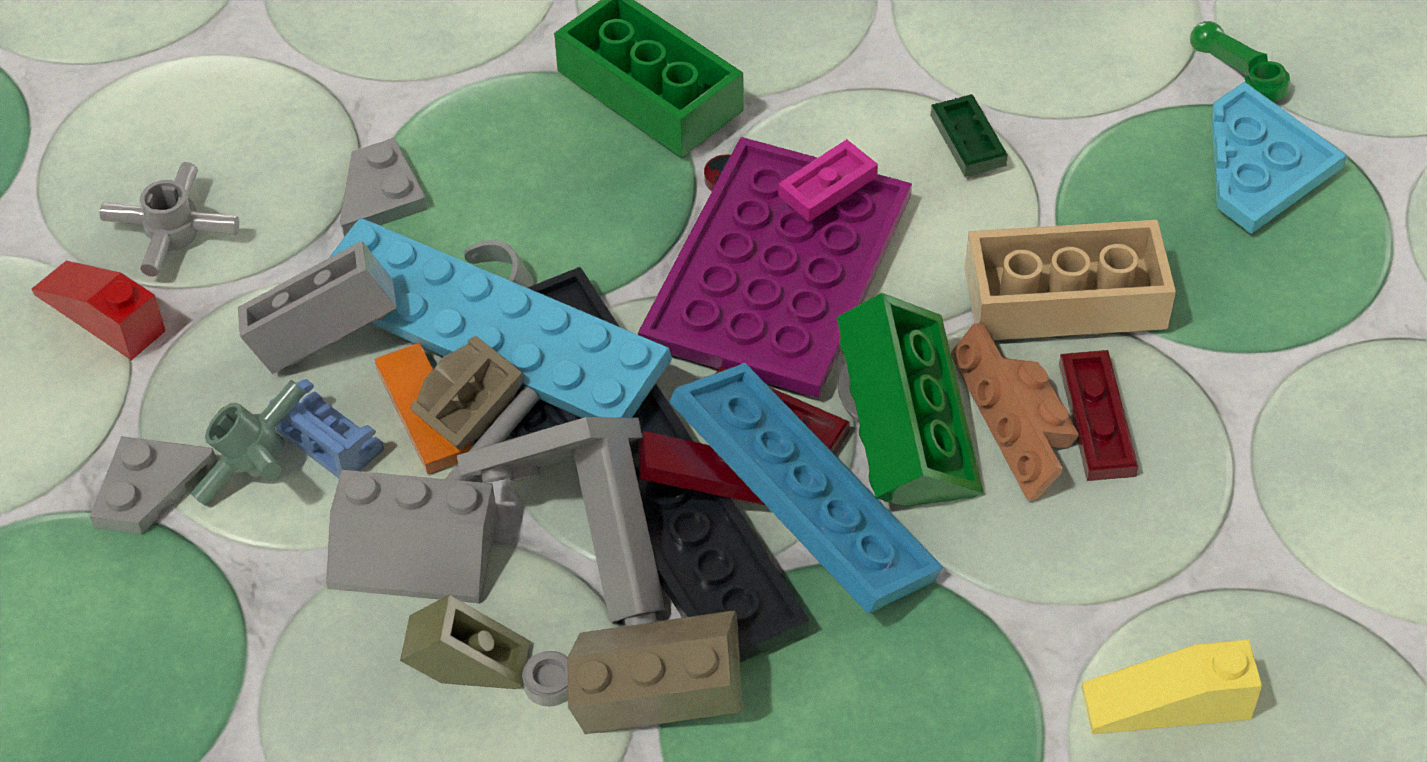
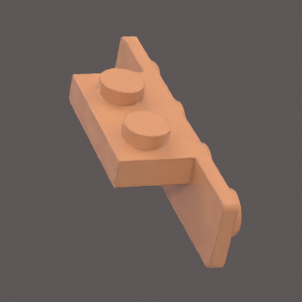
(1017, 408)

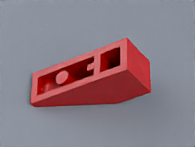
(104, 305)

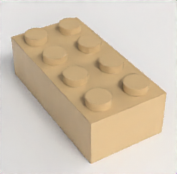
(1069, 279)

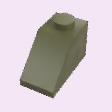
(464, 646)

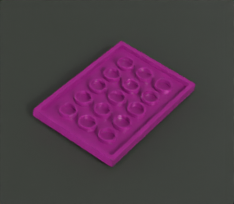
(766, 281)

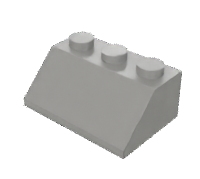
(410, 535)

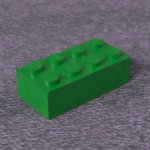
(650, 73)

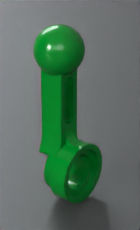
(1263, 75)

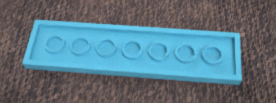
(559, 349)

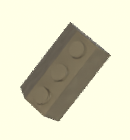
(655, 673)

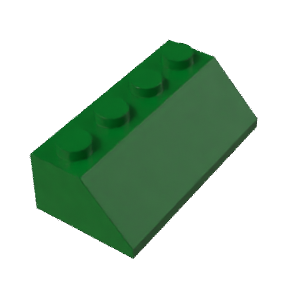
(908, 403)

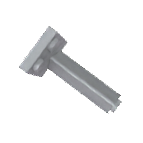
(609, 497)

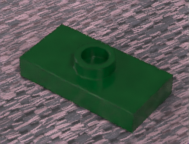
(968, 135)

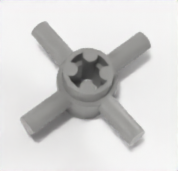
(168, 217)

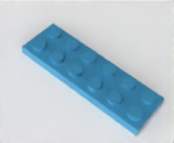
(806, 487)

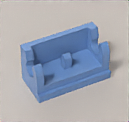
(328, 434)

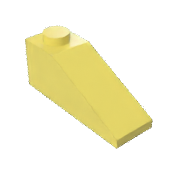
(1176, 689)

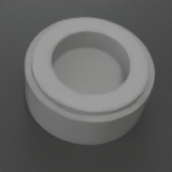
(546, 678)

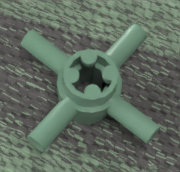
(246, 442)

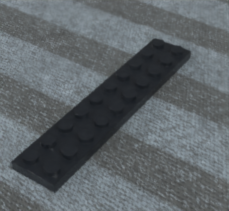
(697, 538)

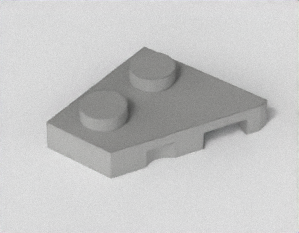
(380, 187)
(145, 481)

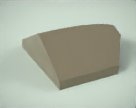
(467, 392)

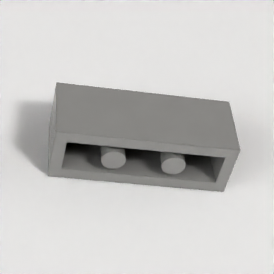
(317, 307)

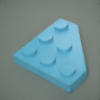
(1264, 157)

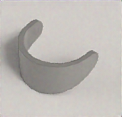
(500, 251)

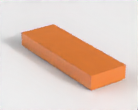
(403, 378)

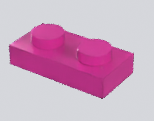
(827, 180)

